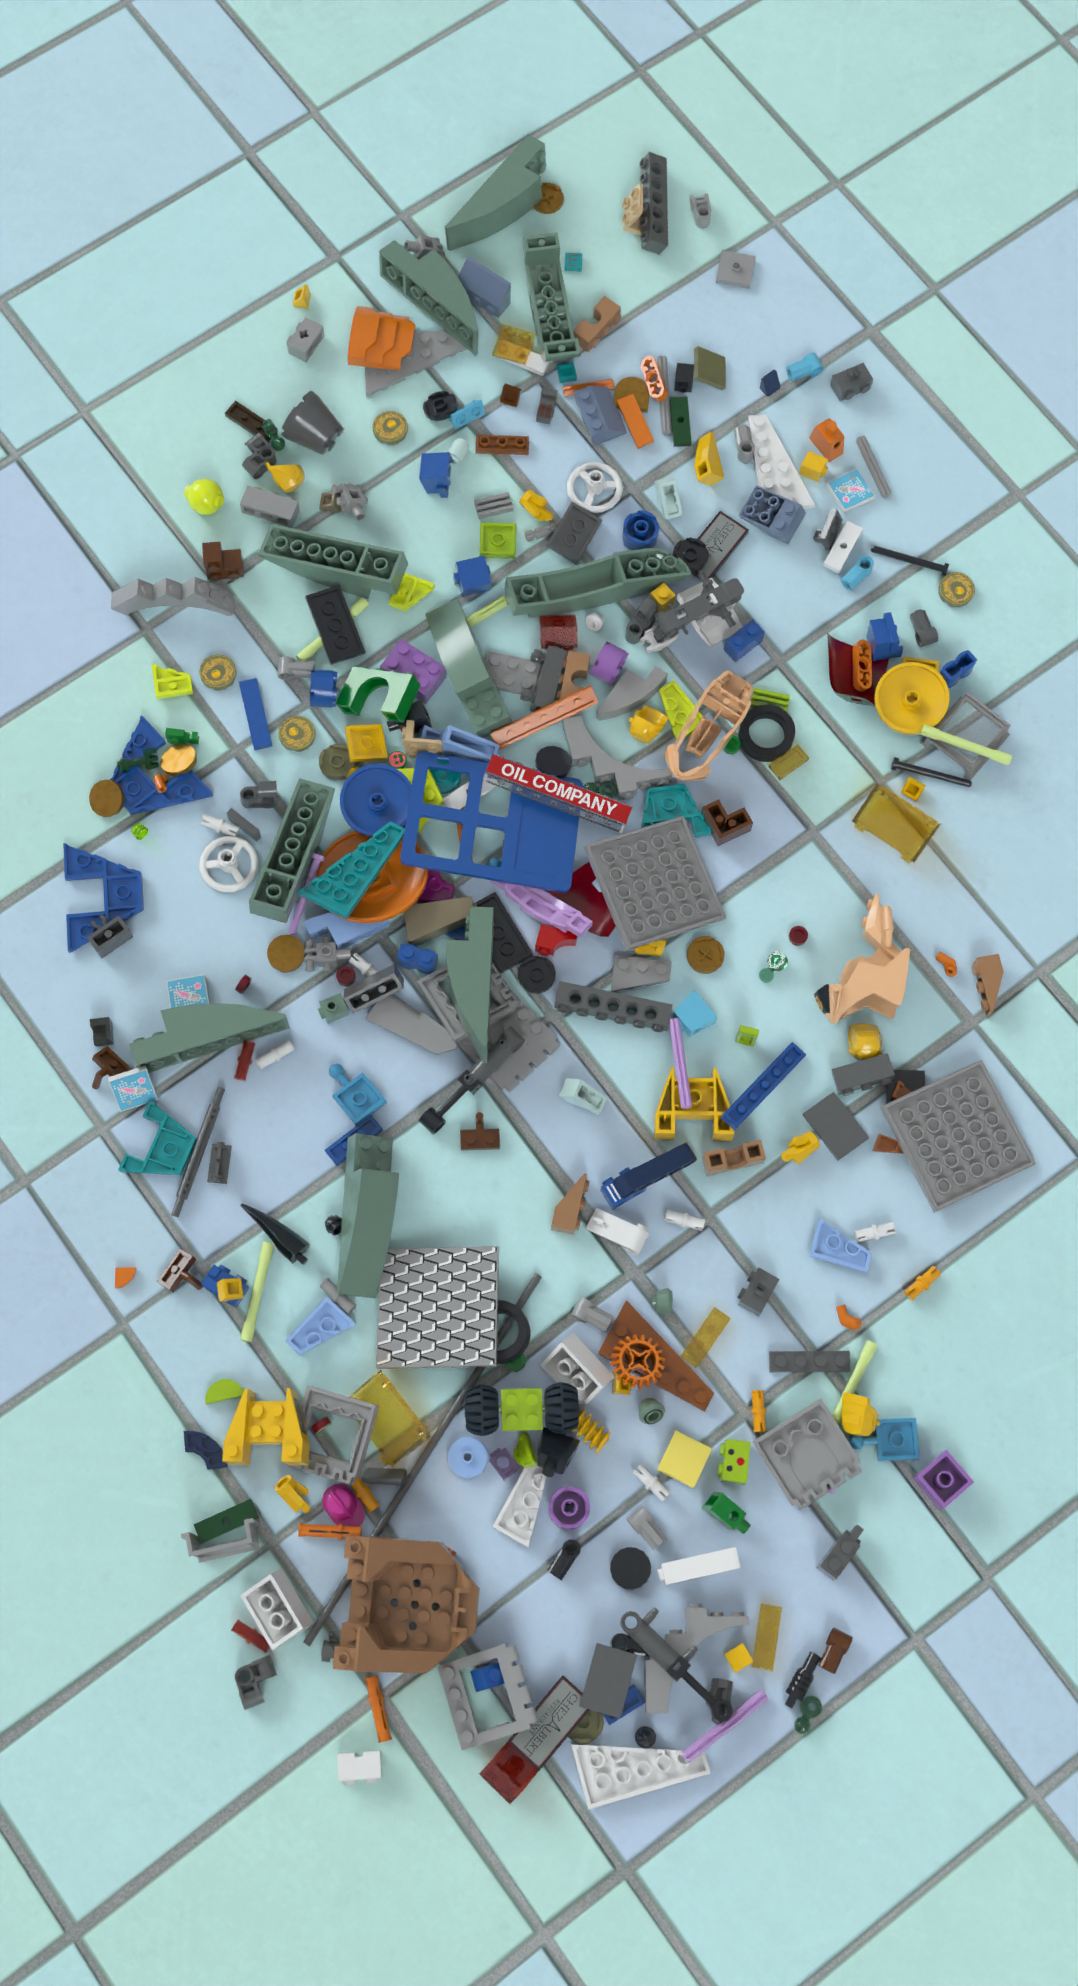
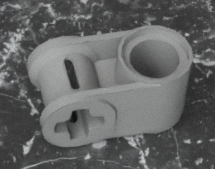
(701, 210)

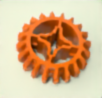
(650, 1350)

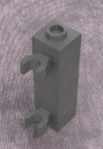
(548, 677)

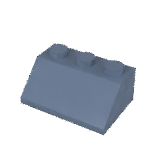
(485, 287)
(599, 414)

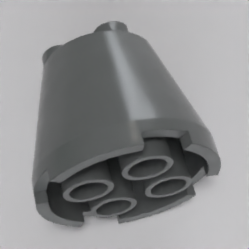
(312, 425)

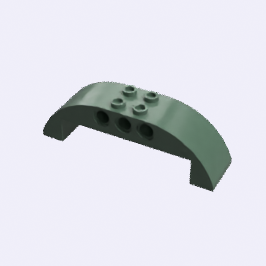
(549, 298)

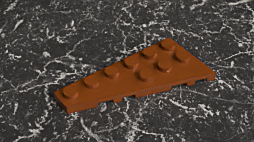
(676, 1377)

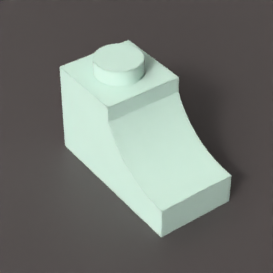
(668, 496)
(583, 1095)

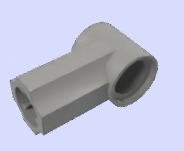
(744, 443)
(290, 668)
(588, 1313)
(643, 1523)

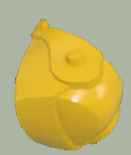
(287, 476)
(647, 724)
(864, 1041)
(858, 1415)

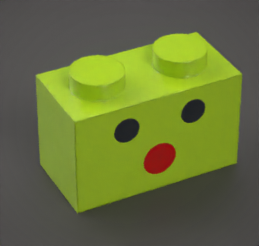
(734, 1462)

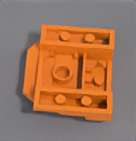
(379, 339)

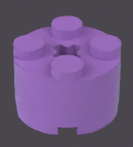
(609, 663)
(569, 1520)

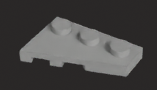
(637, 972)

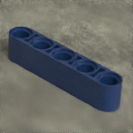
(654, 1170)

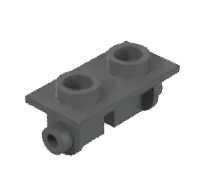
(219, 1163)

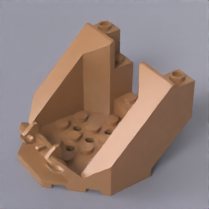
(380, 1634)

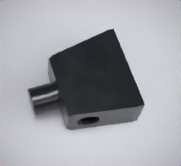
(417, 713)
(555, 1452)

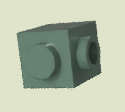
(333, 1008)

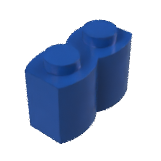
(958, 668)
(413, 958)

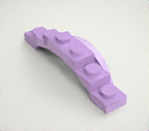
(546, 908)

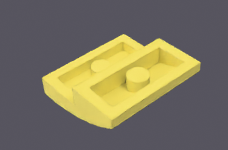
(684, 1459)

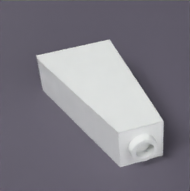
(699, 1566)

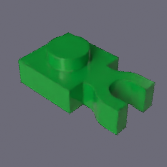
(178, 736)

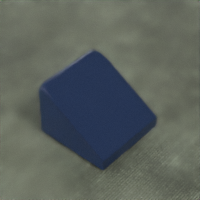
(770, 383)

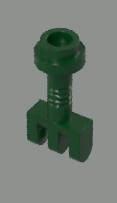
(124, 765)

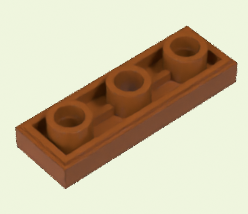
(493, 444)

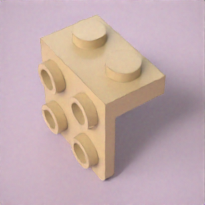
(632, 210)
(416, 745)

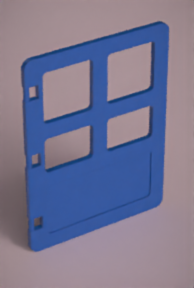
(536, 842)

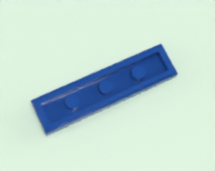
(255, 714)

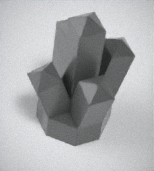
(722, 1690)

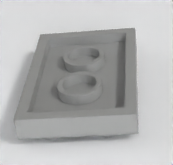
(513, 673)

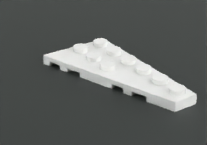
(773, 465)
(624, 1772)

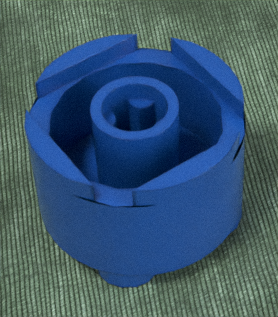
(640, 530)
(323, 688)

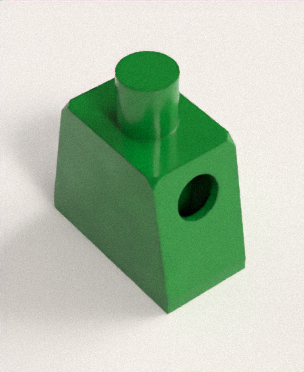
(720, 1507)

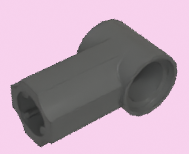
(924, 632)

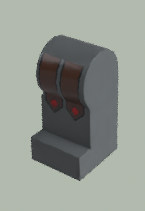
(546, 405)

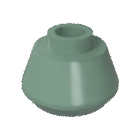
(662, 1301)
(651, 1411)

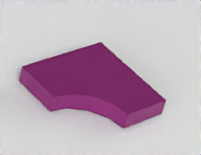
(436, 889)

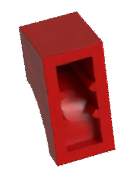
(552, 938)

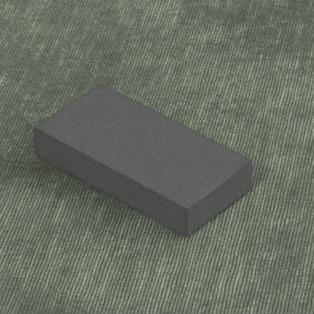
(244, 825)

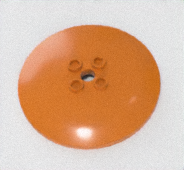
(395, 886)

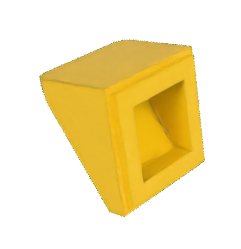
(230, 1289)
(738, 1657)

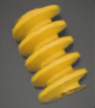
(591, 1432)

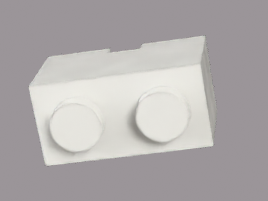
(359, 1767)

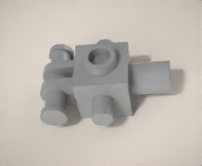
(424, 245)
(351, 499)
(326, 953)

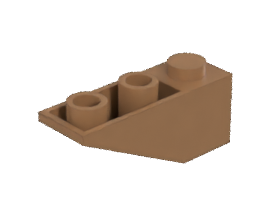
(989, 976)
(567, 1210)

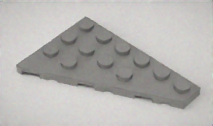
(426, 352)

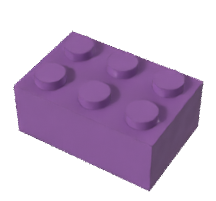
(426, 670)

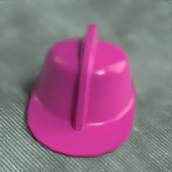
(343, 1506)

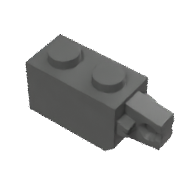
(841, 1553)

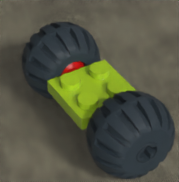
(521, 1409)

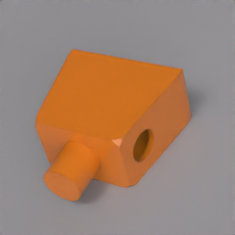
(828, 439)

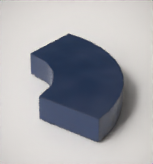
(206, 1448)

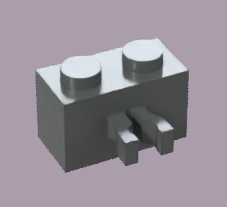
(851, 382)
(109, 936)
(758, 1291)

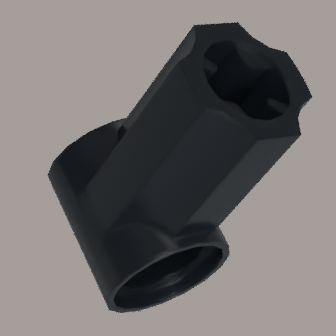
(563, 1561)
(631, 1646)

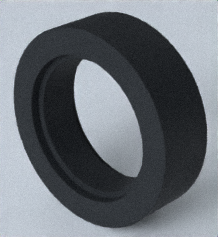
(766, 712)
(523, 1338)

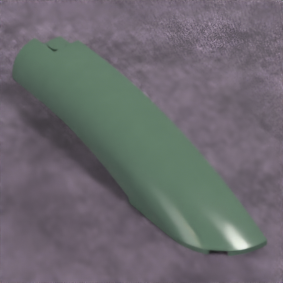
(593, 583)

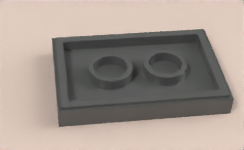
(574, 533)
(835, 1126)
(608, 1680)

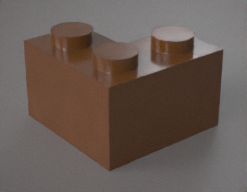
(222, 563)
(725, 826)

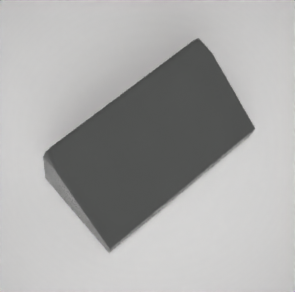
(384, 1476)

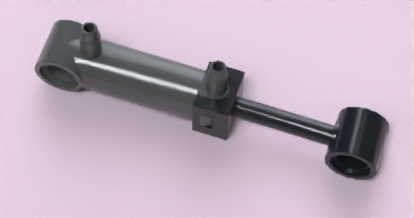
(472, 1079)
(669, 1659)

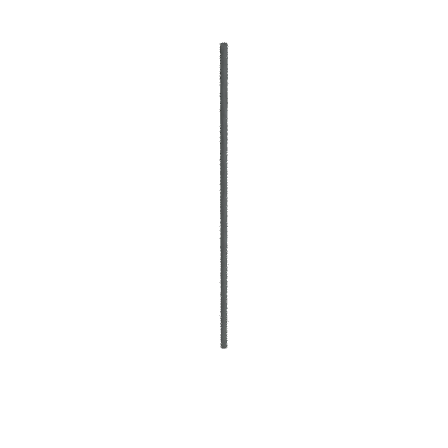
(420, 1463)

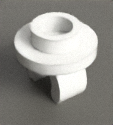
(594, 621)

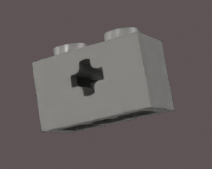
(305, 339)

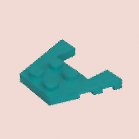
(672, 802)
(169, 1149)

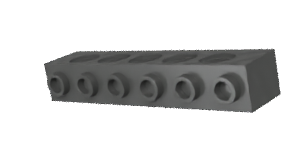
(655, 203)
(623, 1002)

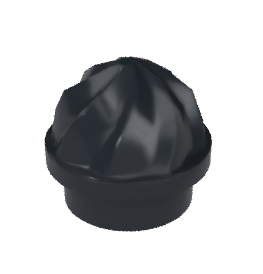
(333, 1224)
(645, 1737)

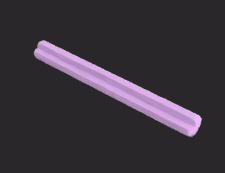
(680, 1063)
(721, 1729)

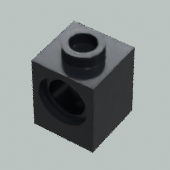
(684, 377)

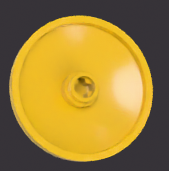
(911, 697)

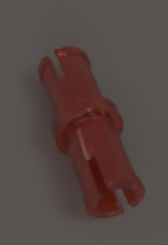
(244, 1060)
(251, 1635)

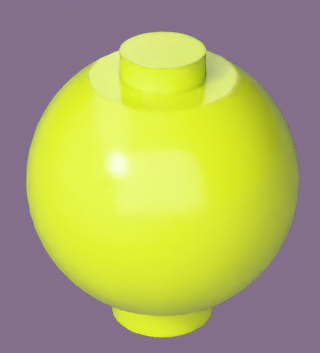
(204, 496)

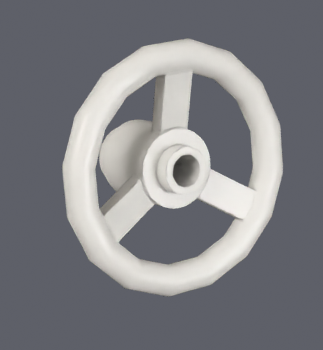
(595, 485)
(228, 863)

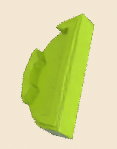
(223, 1390)
(524, 1452)

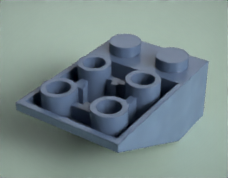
(773, 514)

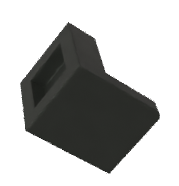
(102, 1031)

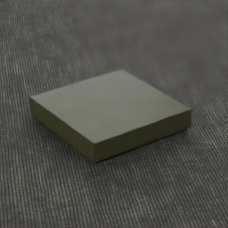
(709, 368)

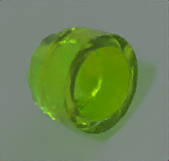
(139, 831)

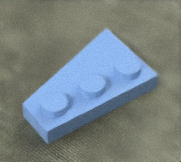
(836, 1248)
(319, 1326)

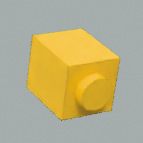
(814, 466)
(663, 597)

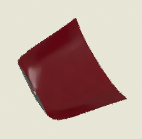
(841, 673)
(588, 900)

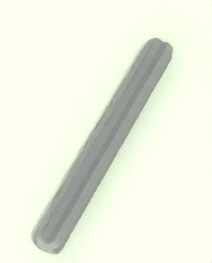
(665, 404)

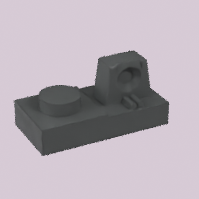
(828, 533)

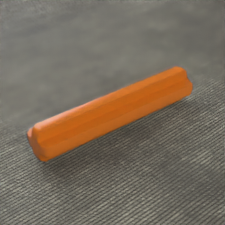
(569, 389)

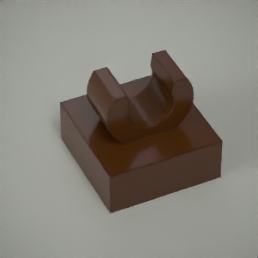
(510, 395)

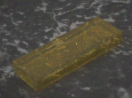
(705, 1337)
(766, 1637)

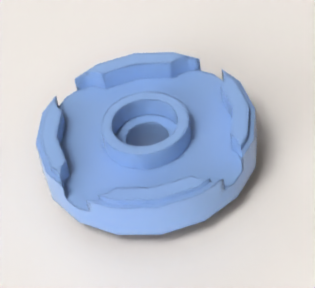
(470, 1468)

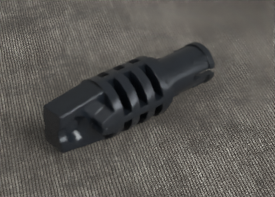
(802, 1680)

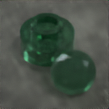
(269, 429)
(601, 789)
(767, 974)
(802, 1724)

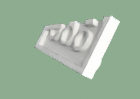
(522, 1505)

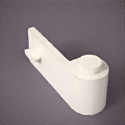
(627, 1235)

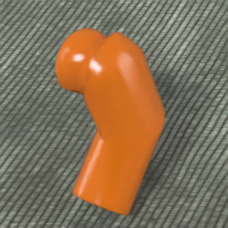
(160, 781)
(949, 964)
(846, 1320)

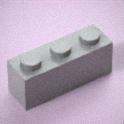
(269, 506)

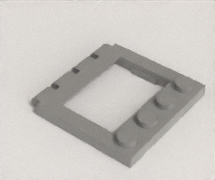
(445, 1010)
(345, 1407)
(459, 1704)

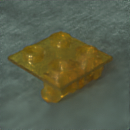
(514, 344)

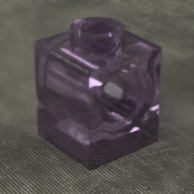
(506, 1472)

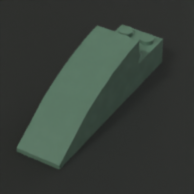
(502, 198)
(433, 289)
(335, 560)
(467, 668)
(291, 851)
(471, 975)
(202, 1031)
(366, 1214)

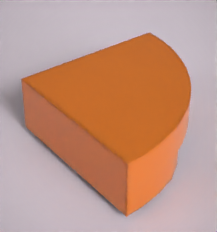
(124, 1276)

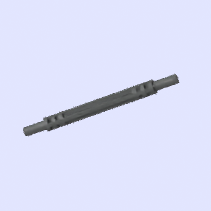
(198, 1152)

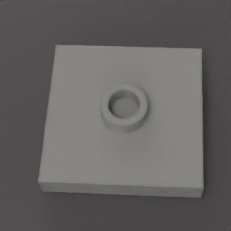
(735, 269)

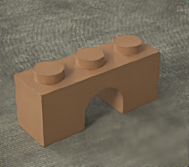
(589, 334)
(575, 666)
(728, 1160)

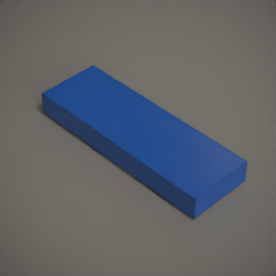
(338, 1150)

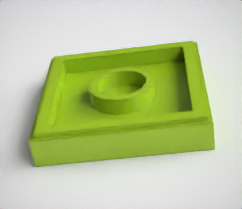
(497, 540)

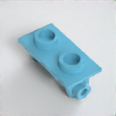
(467, 414)

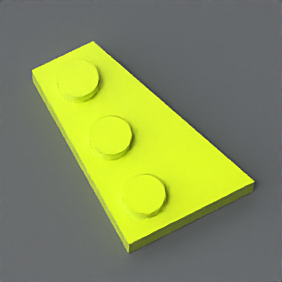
(677, 708)

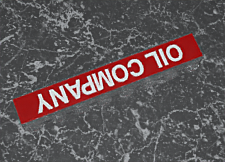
(557, 793)

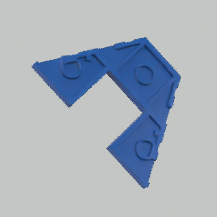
(138, 788)
(121, 892)

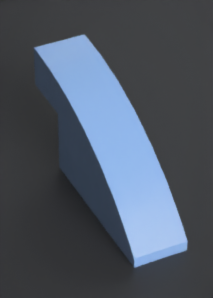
(461, 743)
(342, 931)

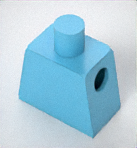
(694, 1014)

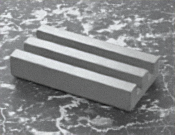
(493, 502)

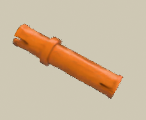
(305, 1530)
(377, 1705)

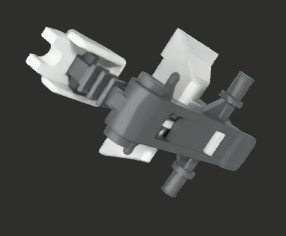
(706, 607)

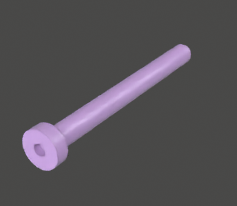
(302, 901)

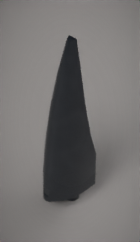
(286, 1241)

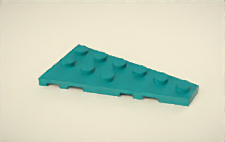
(353, 874)

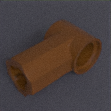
(837, 1646)

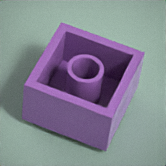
(943, 1480)

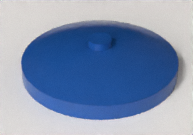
(374, 798)

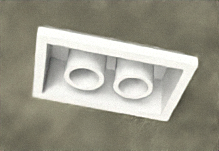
(578, 1366)
(277, 1609)

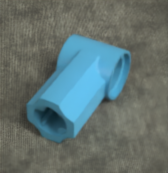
(808, 366)
(857, 573)

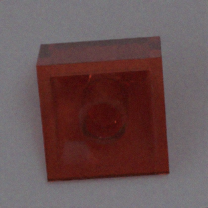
(558, 631)
(508, 1772)

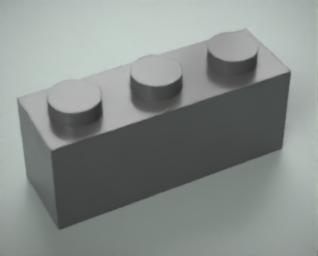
(373, 988)
(863, 1074)

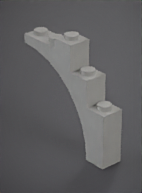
(167, 592)
(604, 767)
(697, 1628)

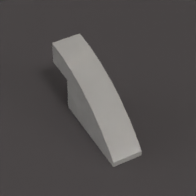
(631, 693)

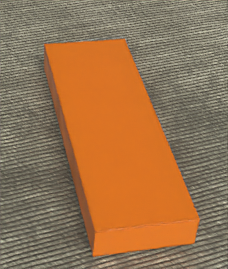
(635, 421)

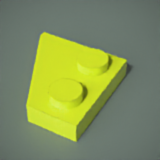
(410, 592)
(171, 683)

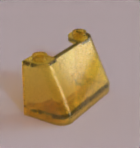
(896, 822)
(396, 1427)

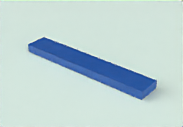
(763, 1086)

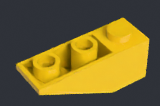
(707, 461)

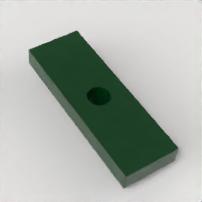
(680, 413)
(214, 1526)

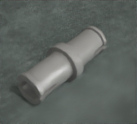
(342, 1300)

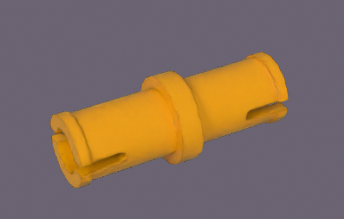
(922, 1283)
(758, 1411)
(363, 1492)

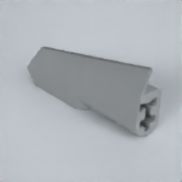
(411, 1025)

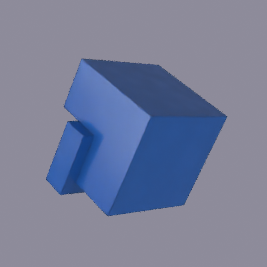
(435, 472)
(472, 576)
(884, 638)

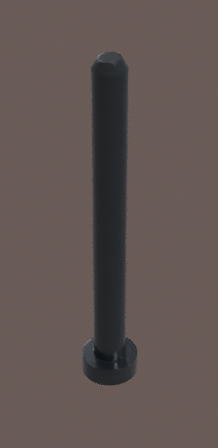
(910, 559)
(930, 773)

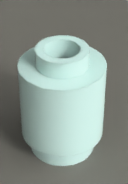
(458, 451)

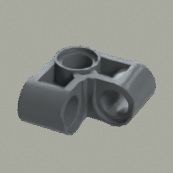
(256, 462)
(643, 620)
(263, 795)
(259, 1670)

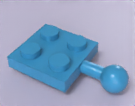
(357, 1098)
(894, 1440)

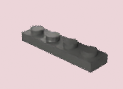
(809, 1361)

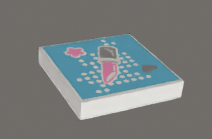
(850, 490)
(187, 991)
(132, 1088)

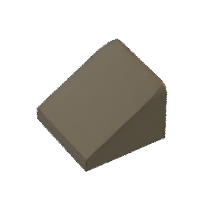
(328, 502)

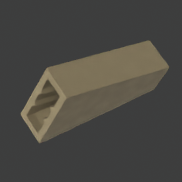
(436, 918)

